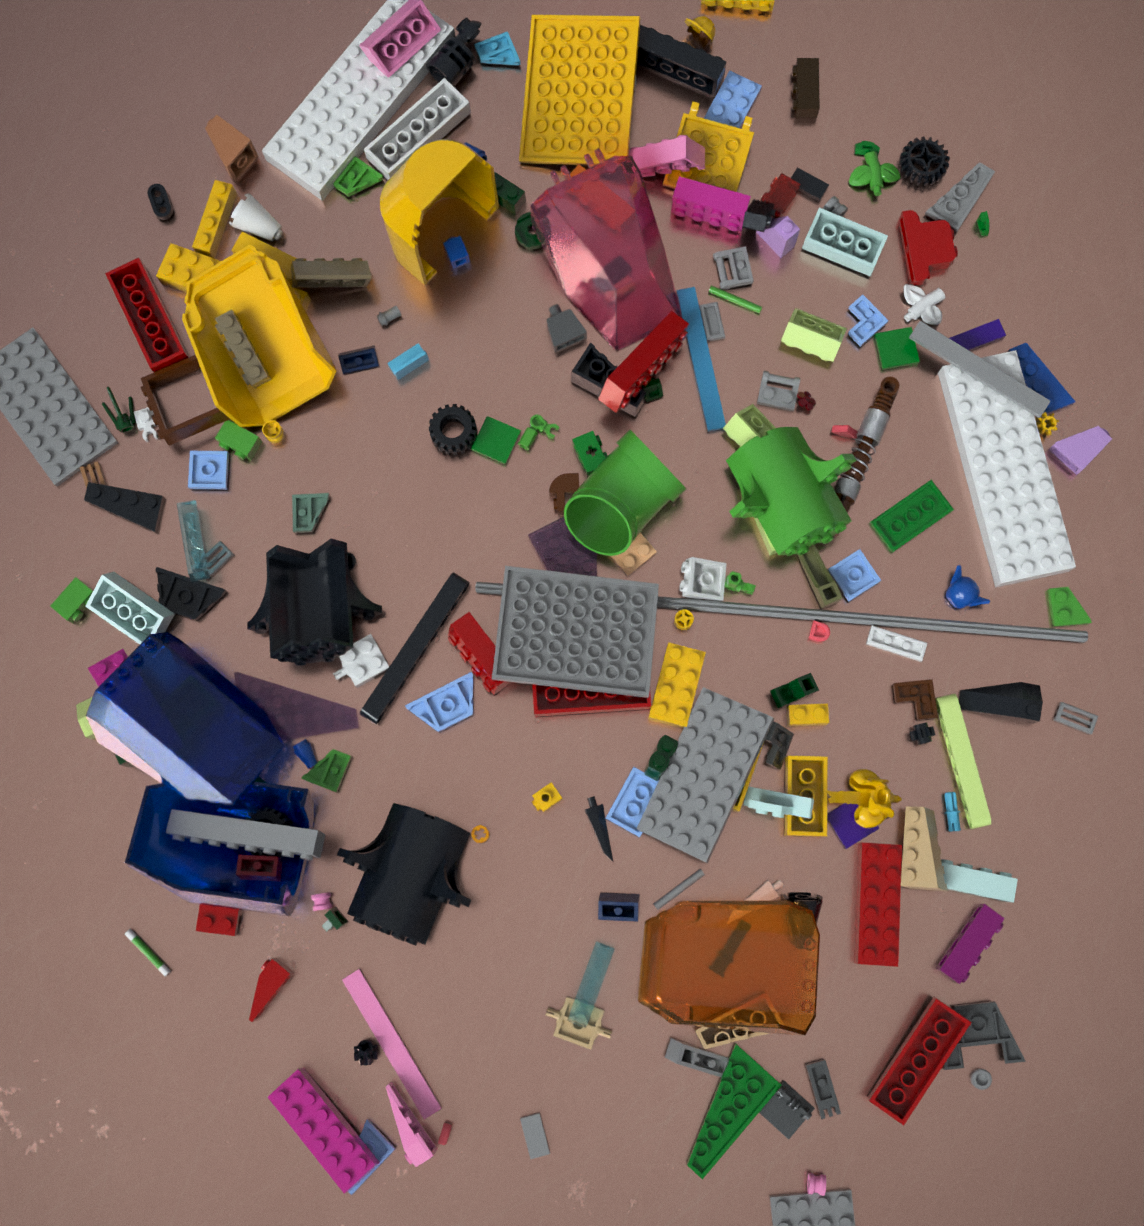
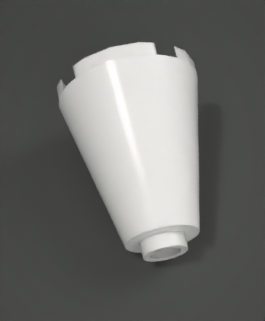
(255, 219)

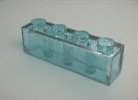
(193, 540)
(590, 984)

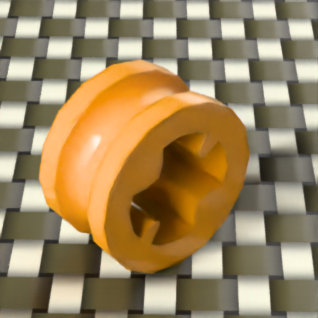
(478, 828)

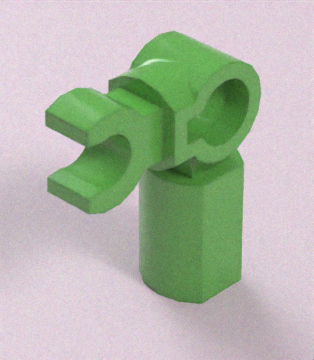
(536, 424)
(735, 583)

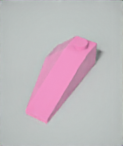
(413, 1136)

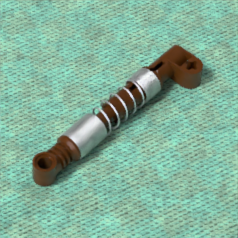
(870, 435)

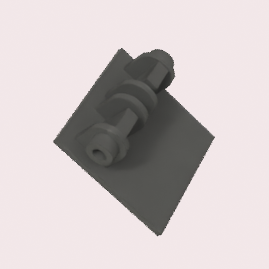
(787, 1110)

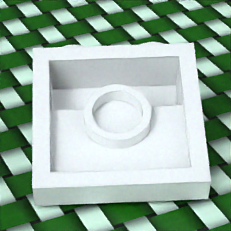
(703, 579)

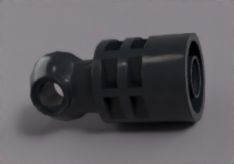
(454, 56)

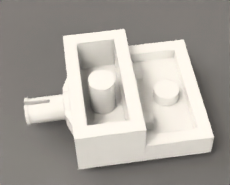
(362, 662)

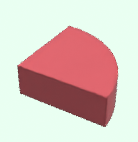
(844, 431)

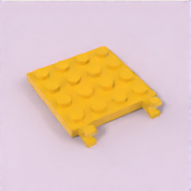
(724, 151)

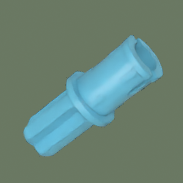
(952, 811)

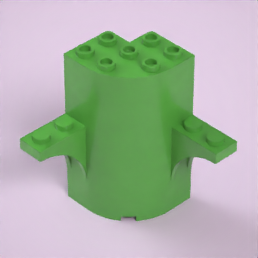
(789, 490)

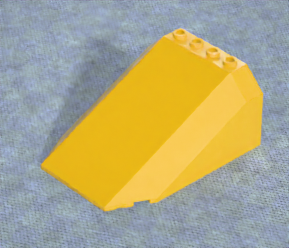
(275, 325)

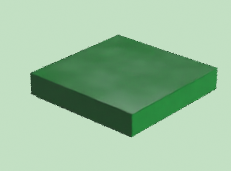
(896, 348)
(496, 440)

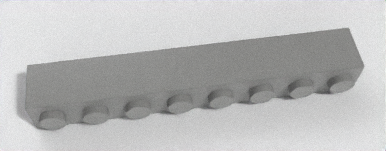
(245, 833)

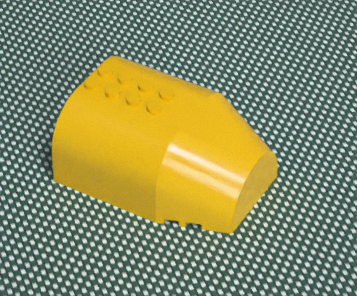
(431, 174)

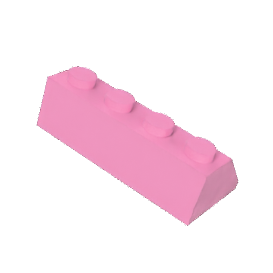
(400, 37)

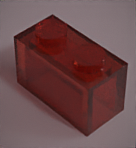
(781, 193)

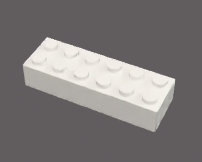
(422, 123)

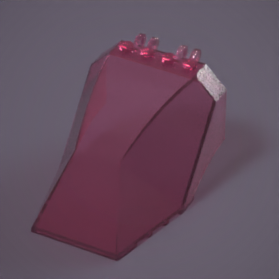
(607, 248)

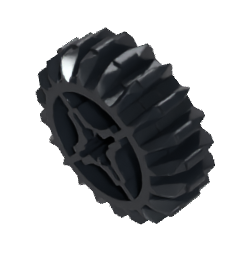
(916, 166)

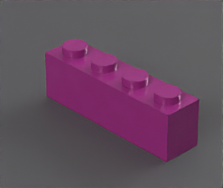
(970, 943)

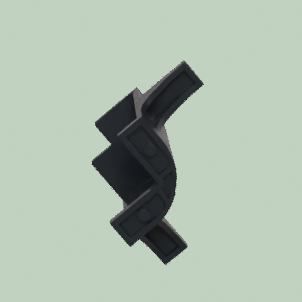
(310, 604)
(407, 874)

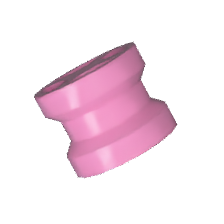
(321, 901)
(816, 1184)

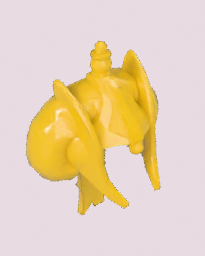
(871, 796)

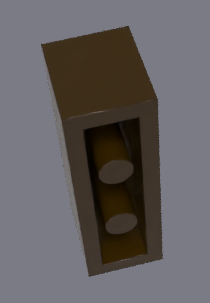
(806, 87)

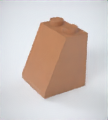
(232, 146)

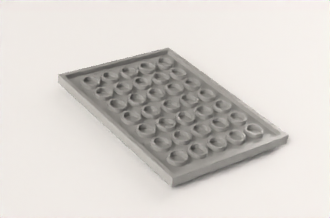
(576, 631)

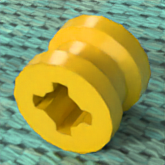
(685, 617)

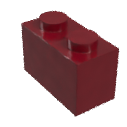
(259, 868)

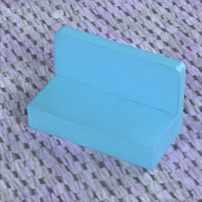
(408, 361)

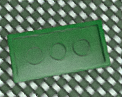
(911, 516)

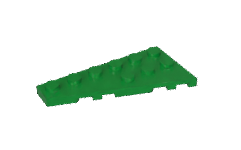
(737, 1101)

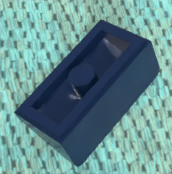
(358, 359)

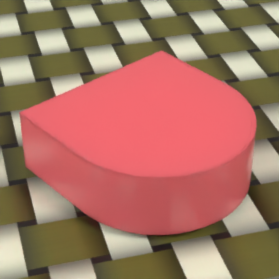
(819, 632)
(443, 1139)

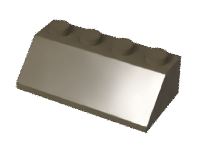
(330, 273)

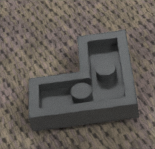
(780, 740)

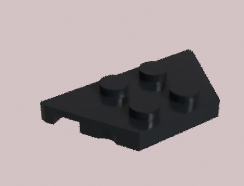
(184, 596)

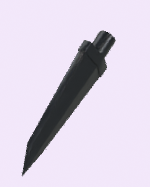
(598, 822)

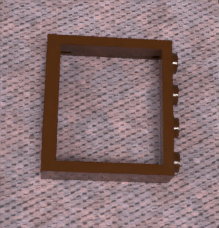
(190, 426)

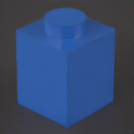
(456, 251)

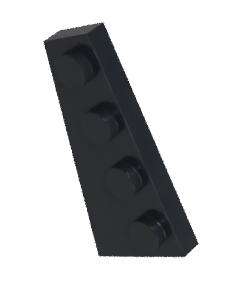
(132, 505)

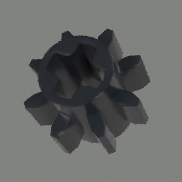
(922, 733)
(365, 1052)

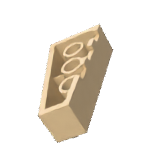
(921, 851)
(715, 1036)

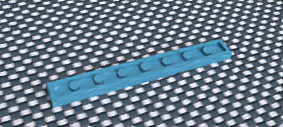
(701, 360)

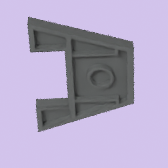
(986, 1028)

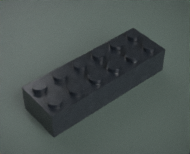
(680, 61)

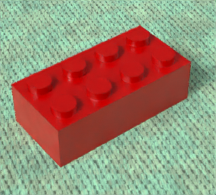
(476, 649)

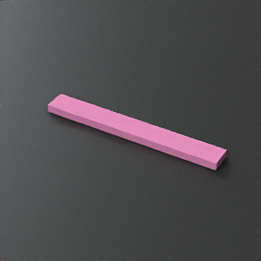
(392, 1044)

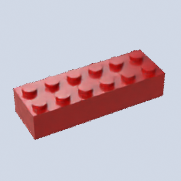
(146, 315)
(643, 362)
(565, 701)
(878, 904)
(919, 1060)

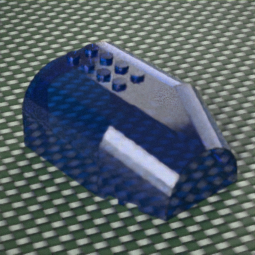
(208, 872)

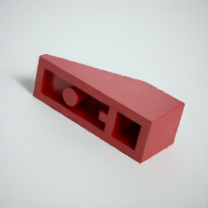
(269, 983)

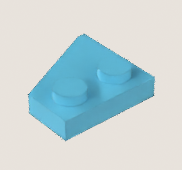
(498, 50)

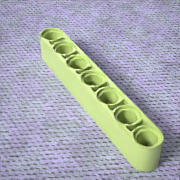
(963, 761)

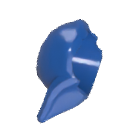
(964, 591)

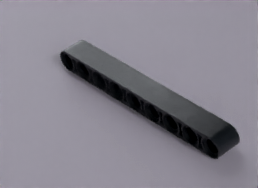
(414, 648)

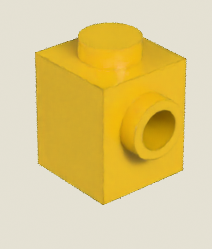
(546, 797)

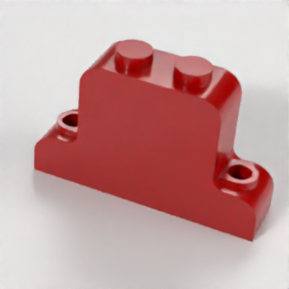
(926, 246)

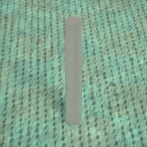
(679, 889)

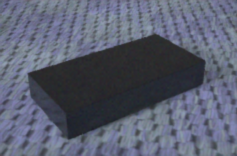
(809, 184)

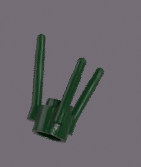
(123, 422)

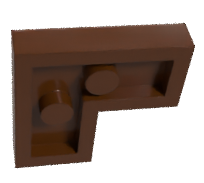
(921, 693)

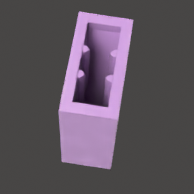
(781, 235)
(1081, 448)

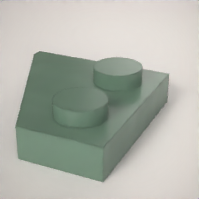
(307, 511)

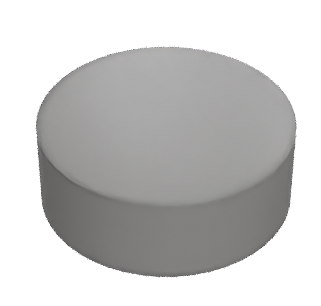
(981, 1078)

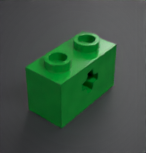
(582, 446)

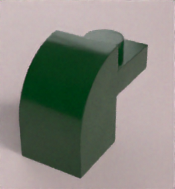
(794, 690)

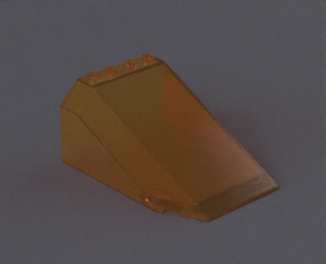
(732, 966)

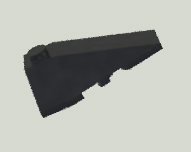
(1010, 701)

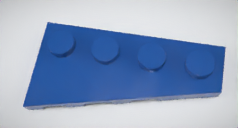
(1041, 379)

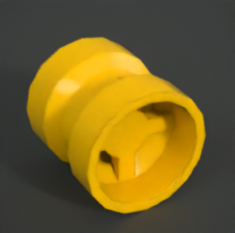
(270, 428)

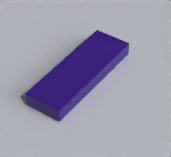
(980, 335)

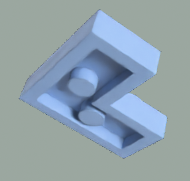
(870, 320)

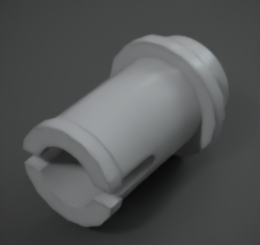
(388, 315)

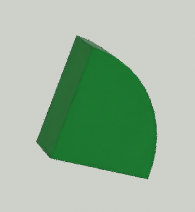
(983, 224)

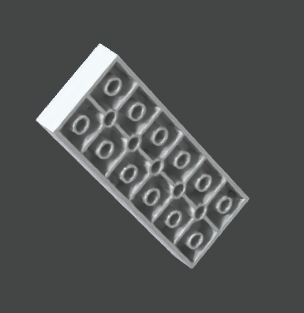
(347, 109)
(1007, 477)

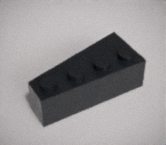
(592, 373)

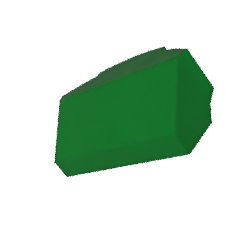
(865, 147)

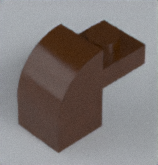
(561, 487)

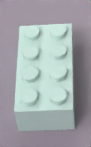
(844, 242)
(128, 608)

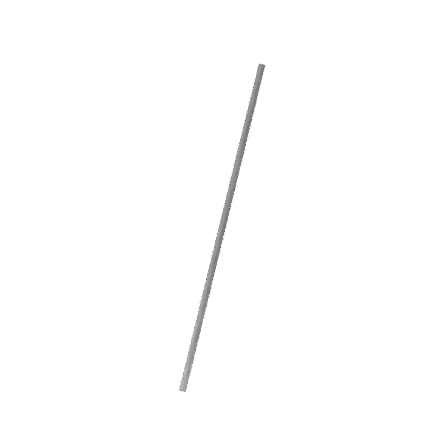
(850, 617)

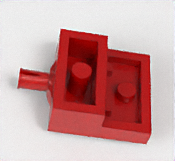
(218, 920)

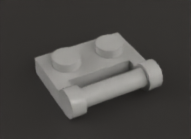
(739, 267)
(775, 396)

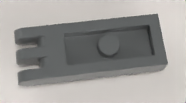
(822, 1088)

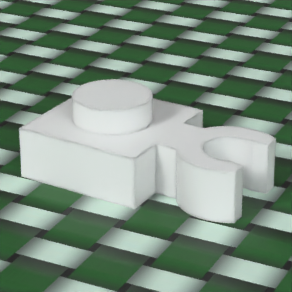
(145, 422)

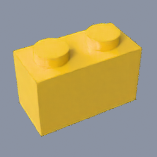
(807, 715)

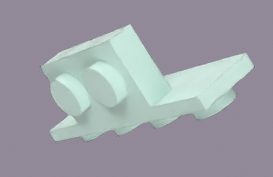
(778, 803)

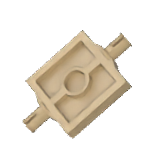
(576, 1033)

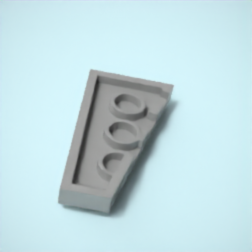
(962, 197)

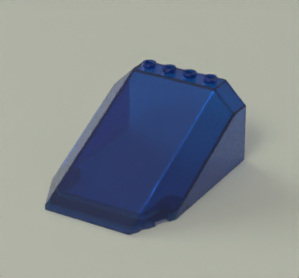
(183, 722)

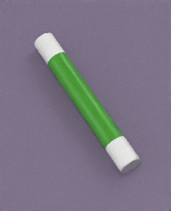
(147, 952)

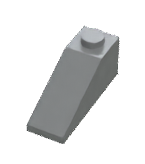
(696, 1057)

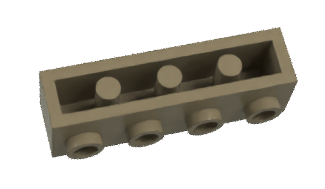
(243, 349)

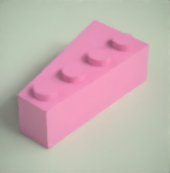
(669, 155)

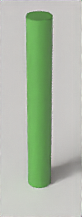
(735, 299)

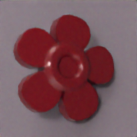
(805, 400)

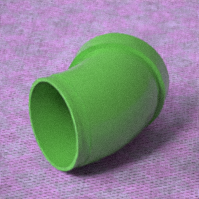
(620, 497)

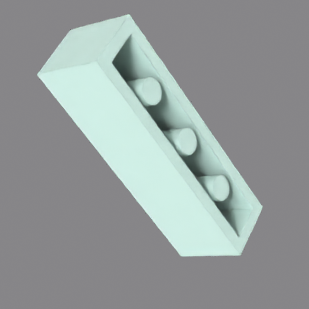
(979, 883)

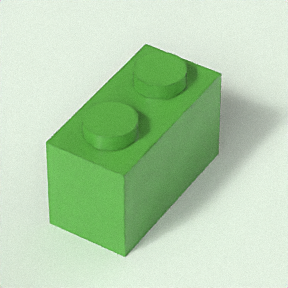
(238, 440)
(73, 600)

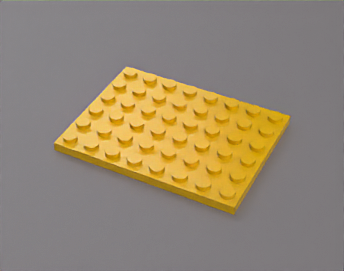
(579, 88)

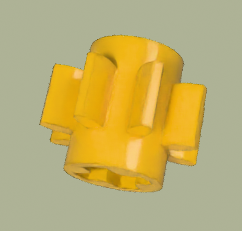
(1051, 423)

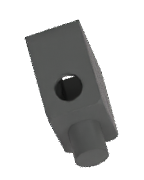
(564, 328)

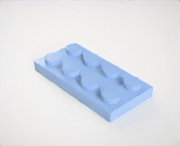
(733, 100)

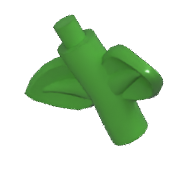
(874, 173)

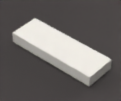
(896, 643)

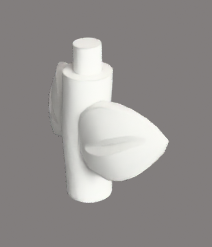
(923, 304)

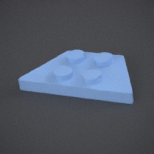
(446, 704)

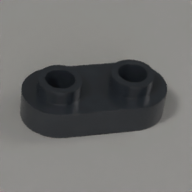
(161, 202)

